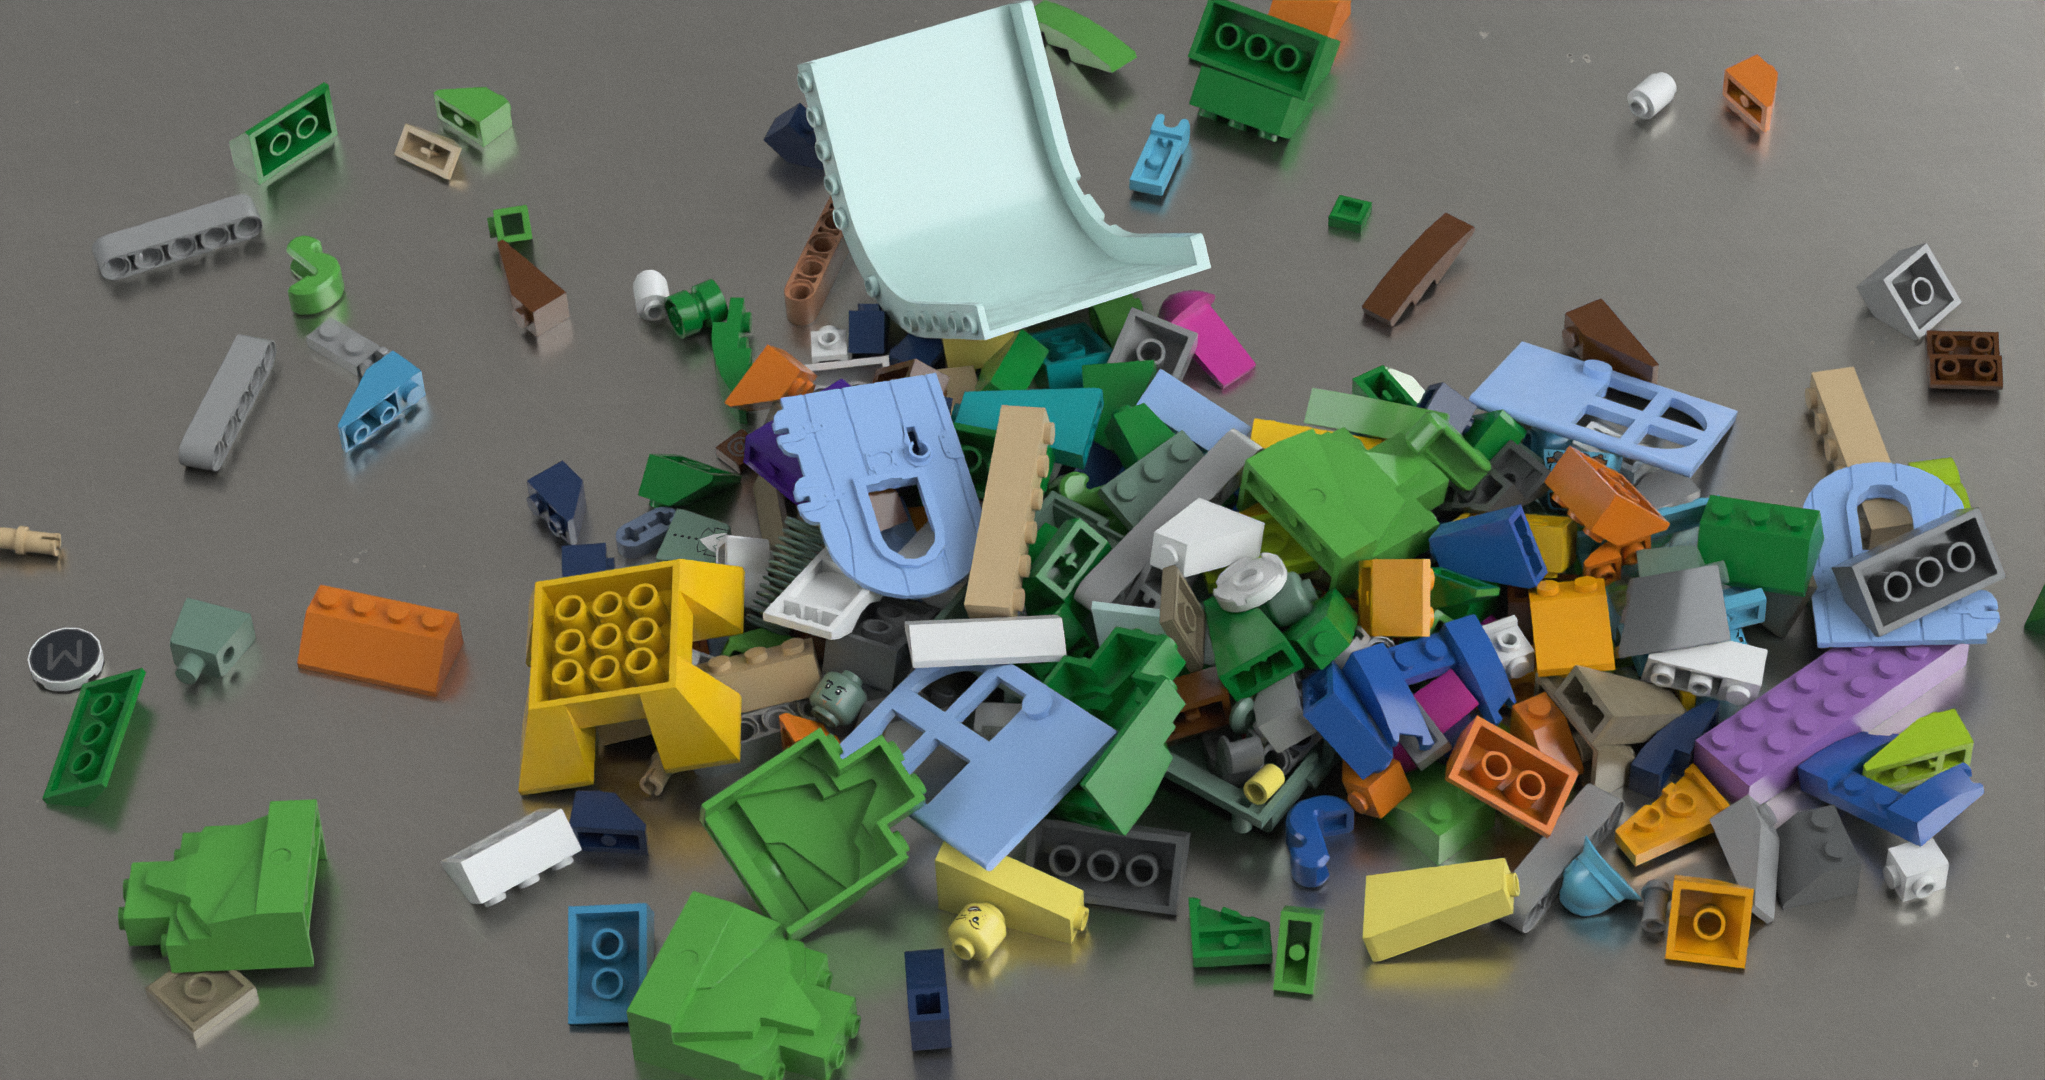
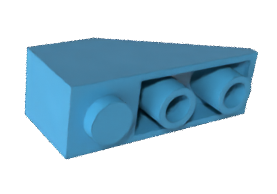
(381, 395)

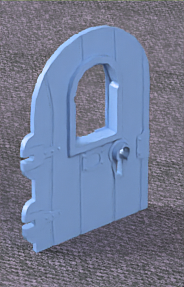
(860, 444)
(1926, 500)

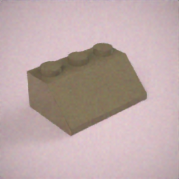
(1603, 765)

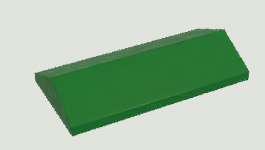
(93, 739)

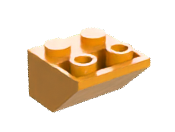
(1395, 597)

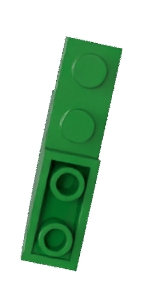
(732, 351)

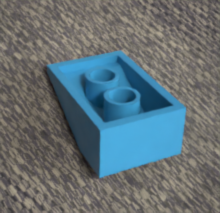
(607, 960)

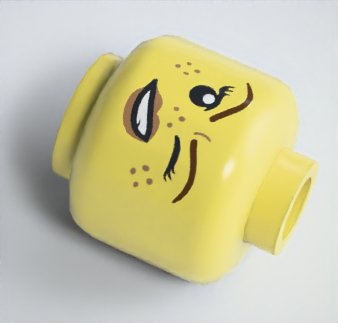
(977, 931)

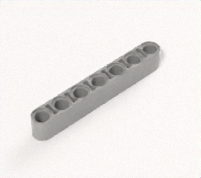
(1210, 479)

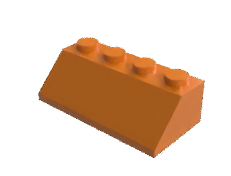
(379, 640)

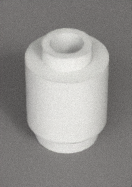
(1651, 95)
(649, 294)

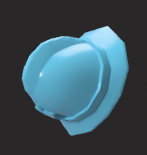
(1593, 885)

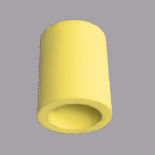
(1264, 784)

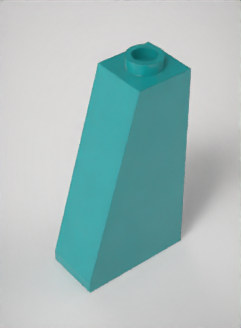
(1071, 410)

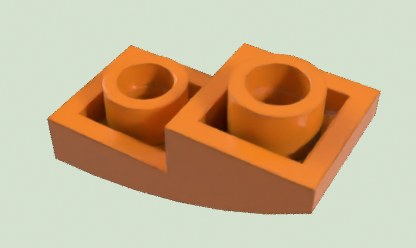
(1608, 559)

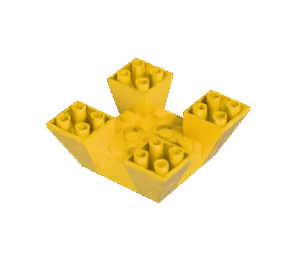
(622, 652)

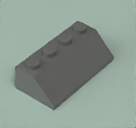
(1920, 571)
(1113, 870)

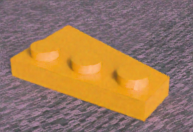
(1672, 819)

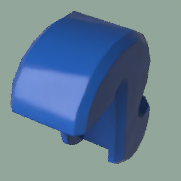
(1305, 830)

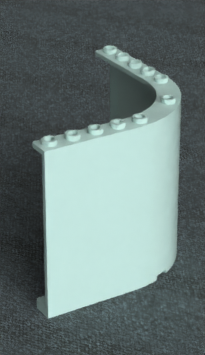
(965, 183)

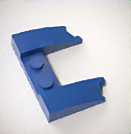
(1384, 673)
(1917, 816)

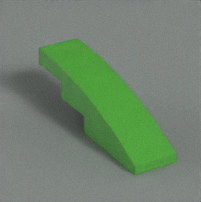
(1082, 37)
(1362, 414)

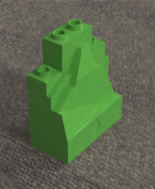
(1347, 499)
(815, 828)
(231, 894)
(739, 1000)

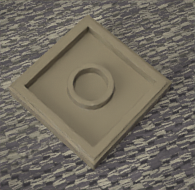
(1183, 618)
(200, 998)

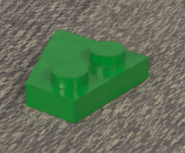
(1227, 937)

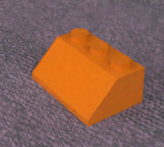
(1602, 500)
(1510, 775)

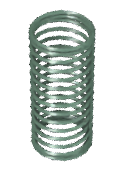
(816, 536)

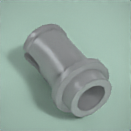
(1656, 897)

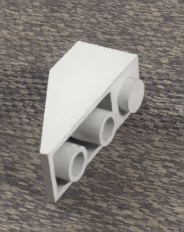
(1713, 670)

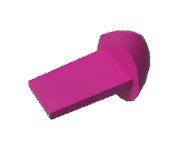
(1217, 347)
(1446, 703)

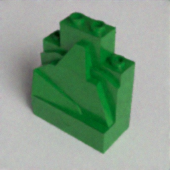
(1134, 693)

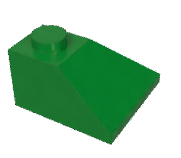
(681, 480)

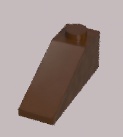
(534, 297)
(1600, 335)

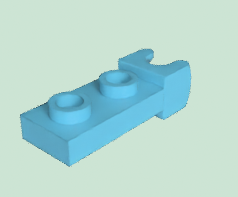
(1159, 156)

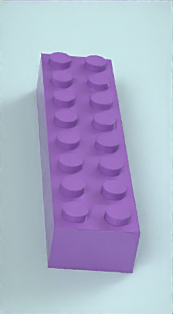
(1818, 705)

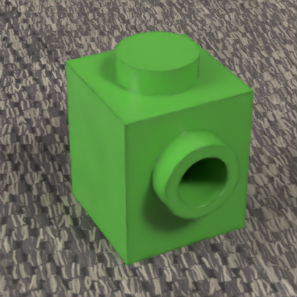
(510, 224)

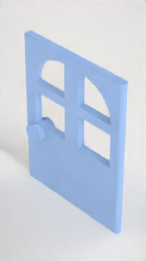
(1557, 390)
(1006, 780)

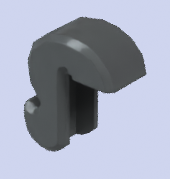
(1233, 757)

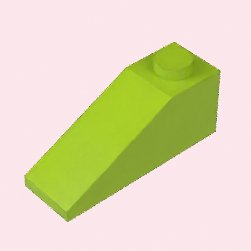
(1922, 750)

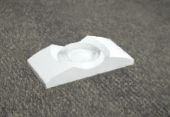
(821, 601)

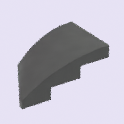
(1512, 481)
(1673, 612)

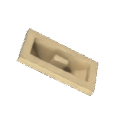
(428, 150)

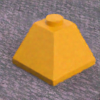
(1709, 922)

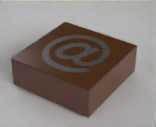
(732, 451)

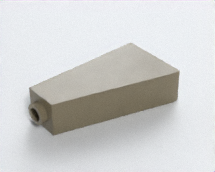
(1615, 707)

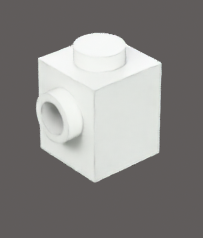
(1916, 870)

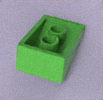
(1439, 815)

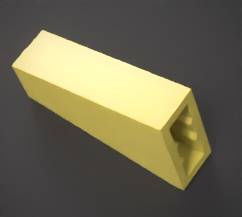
(1023, 894)
(1434, 903)

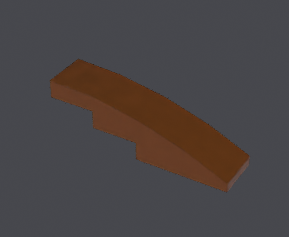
(1417, 268)

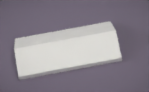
(985, 641)

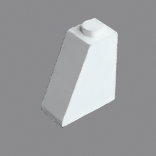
(1206, 539)

